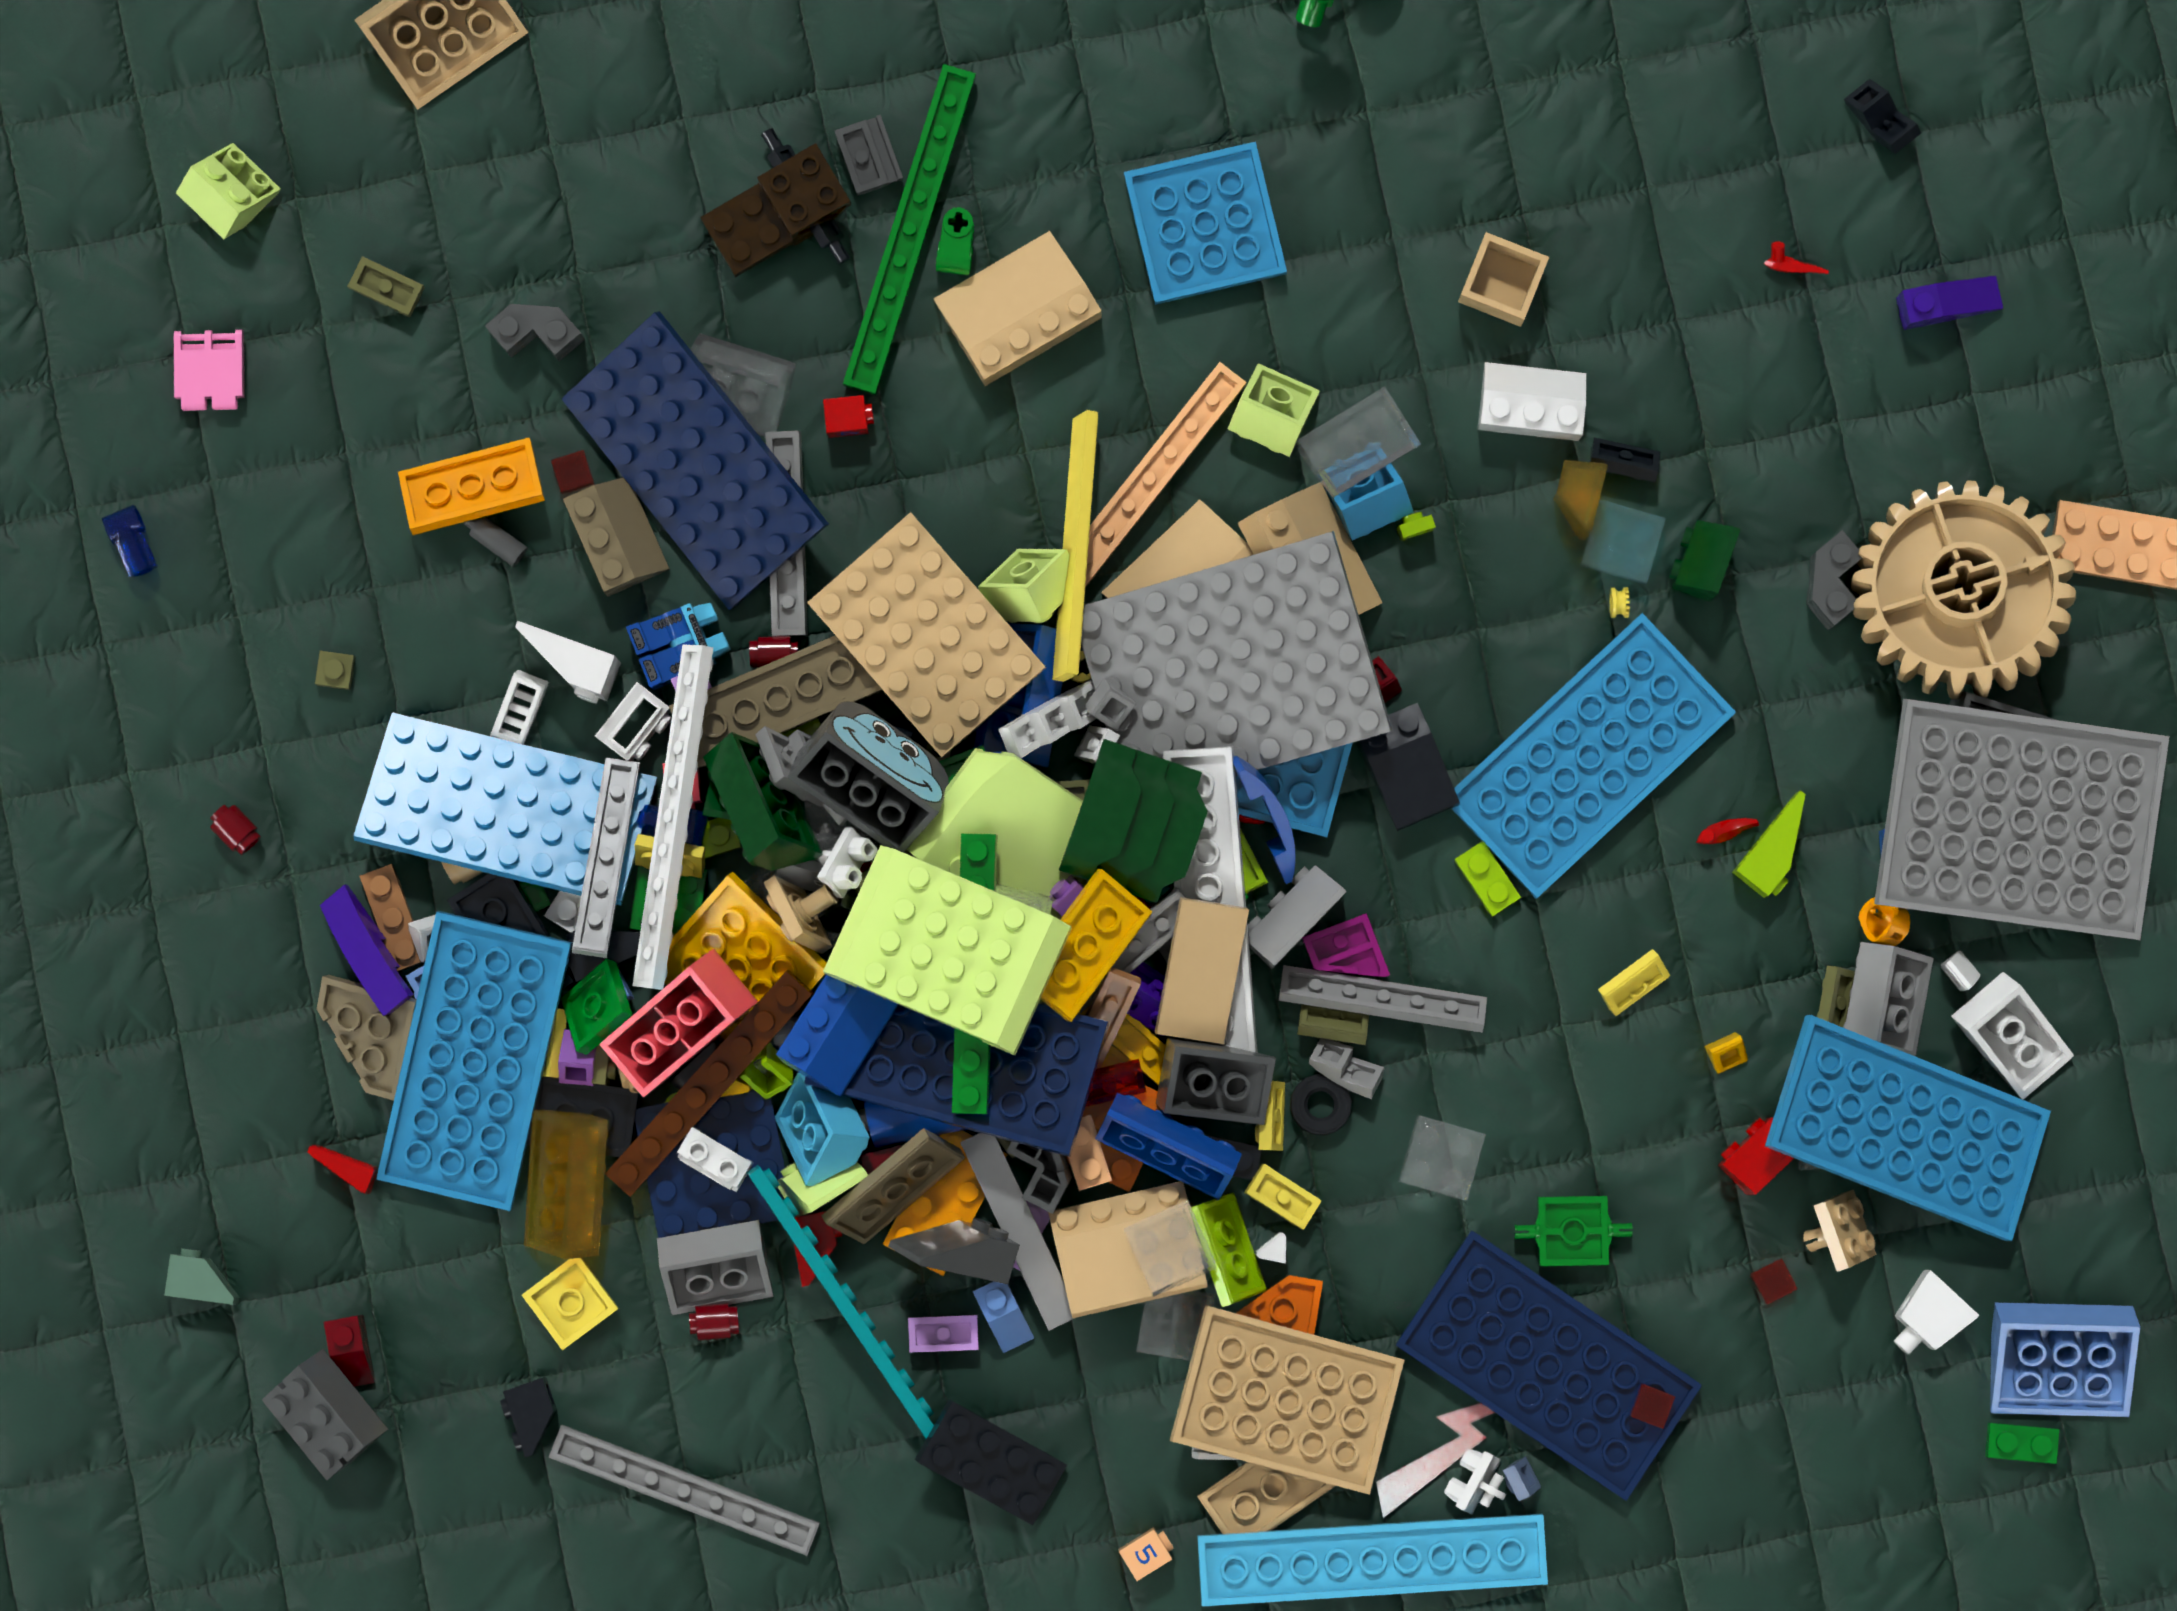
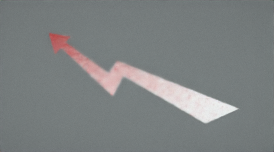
(1409, 1479)

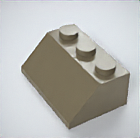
(616, 535)

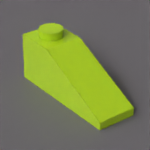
(1773, 852)

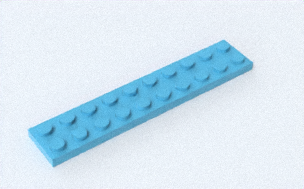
(1372, 1559)

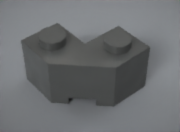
(523, 323)
(1826, 593)
(1049, 1178)

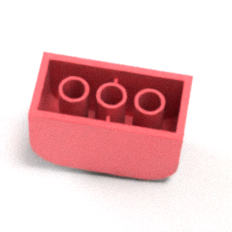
(678, 1022)

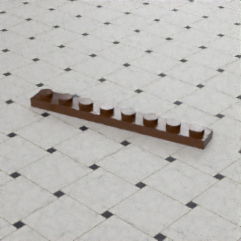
(709, 1083)

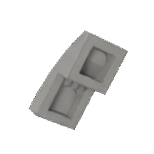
(1337, 1064)

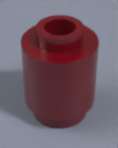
(770, 649)
(234, 829)
(714, 1321)

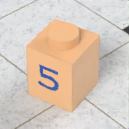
(1146, 1553)

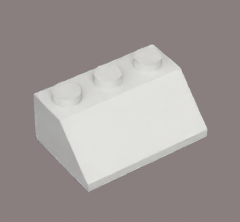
(1532, 401)

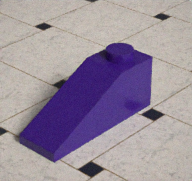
(1948, 301)

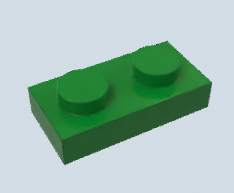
(2022, 1443)

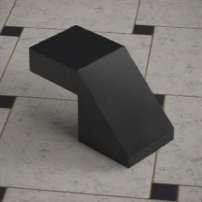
(1880, 116)

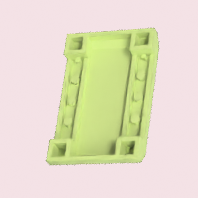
(948, 948)

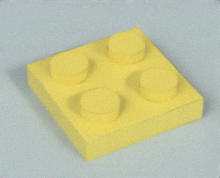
(570, 1302)

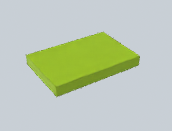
(1227, 1237)

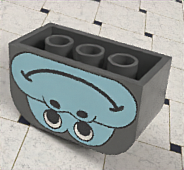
(871, 775)

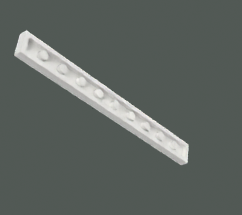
(673, 816)

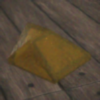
(1580, 494)

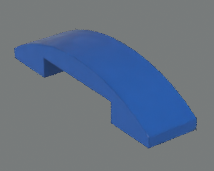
(1282, 847)

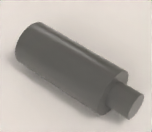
(496, 540)

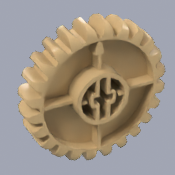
(1941, 628)

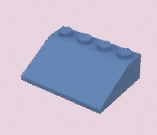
(2063, 1359)

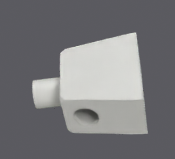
(1931, 1314)

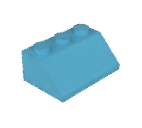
(820, 1131)

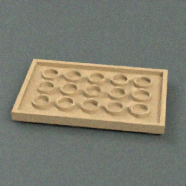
(926, 635)
(1287, 1400)

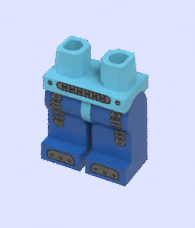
(673, 630)

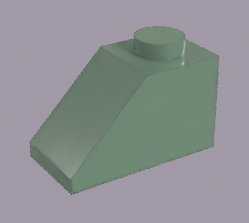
(197, 1279)

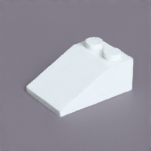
(583, 667)
(2013, 1035)

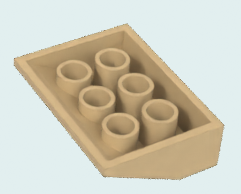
(438, 41)
(1018, 308)
(1304, 517)
(1188, 546)
(1096, 1256)

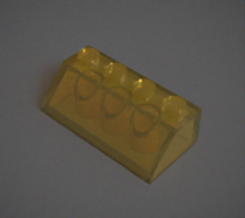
(565, 1183)

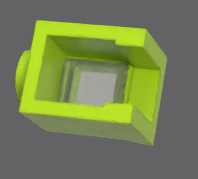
(768, 1073)

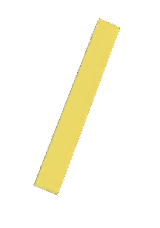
(1076, 542)

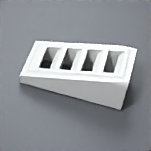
(531, 681)

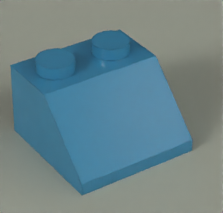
(1372, 503)

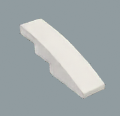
(1048, 721)

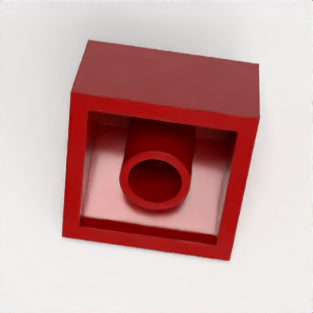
(1752, 1163)

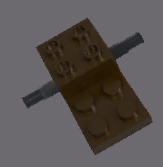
(785, 208)

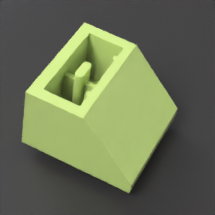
(227, 190)

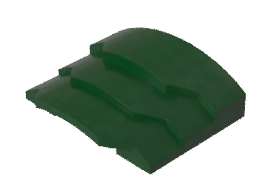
(1136, 821)

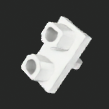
(843, 863)
(1468, 1495)

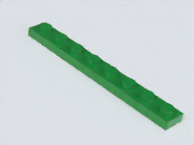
(971, 1054)

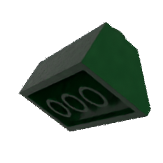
(762, 816)

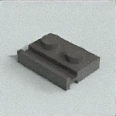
(868, 155)

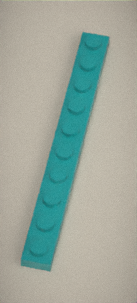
(842, 1298)

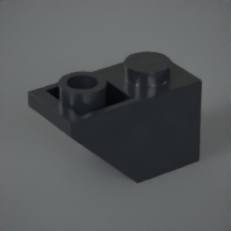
(532, 1411)

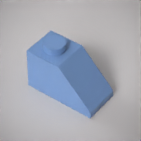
(1003, 1315)

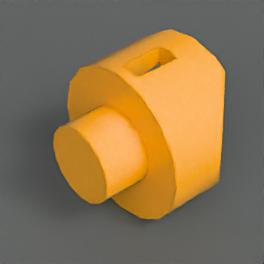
(1886, 926)

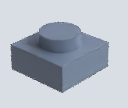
(1521, 1479)

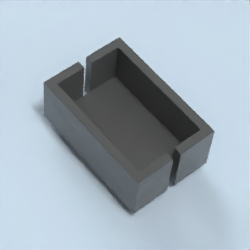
(324, 1414)

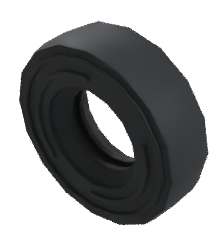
(1305, 1119)

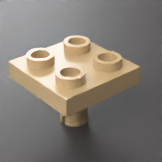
(800, 912)
(1842, 1231)

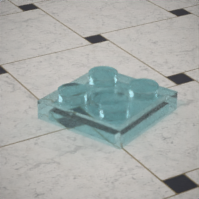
(1623, 542)

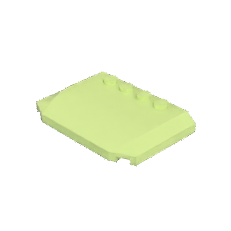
(1016, 803)

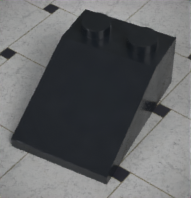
(1409, 769)

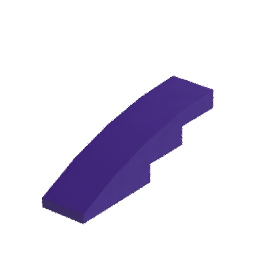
(365, 951)

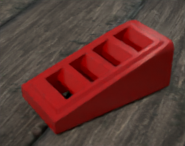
(353, 1171)

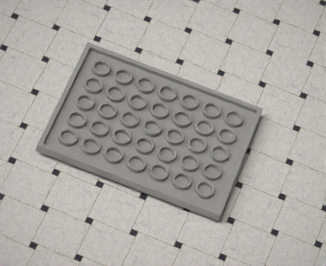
(1241, 658)
(2021, 819)

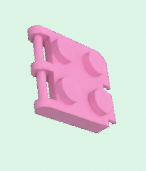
(209, 370)

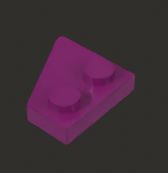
(1347, 949)

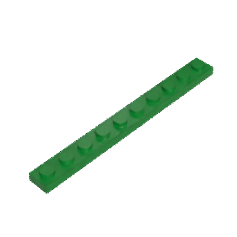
(909, 229)

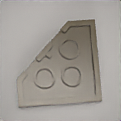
(364, 1035)

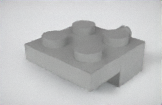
(780, 755)

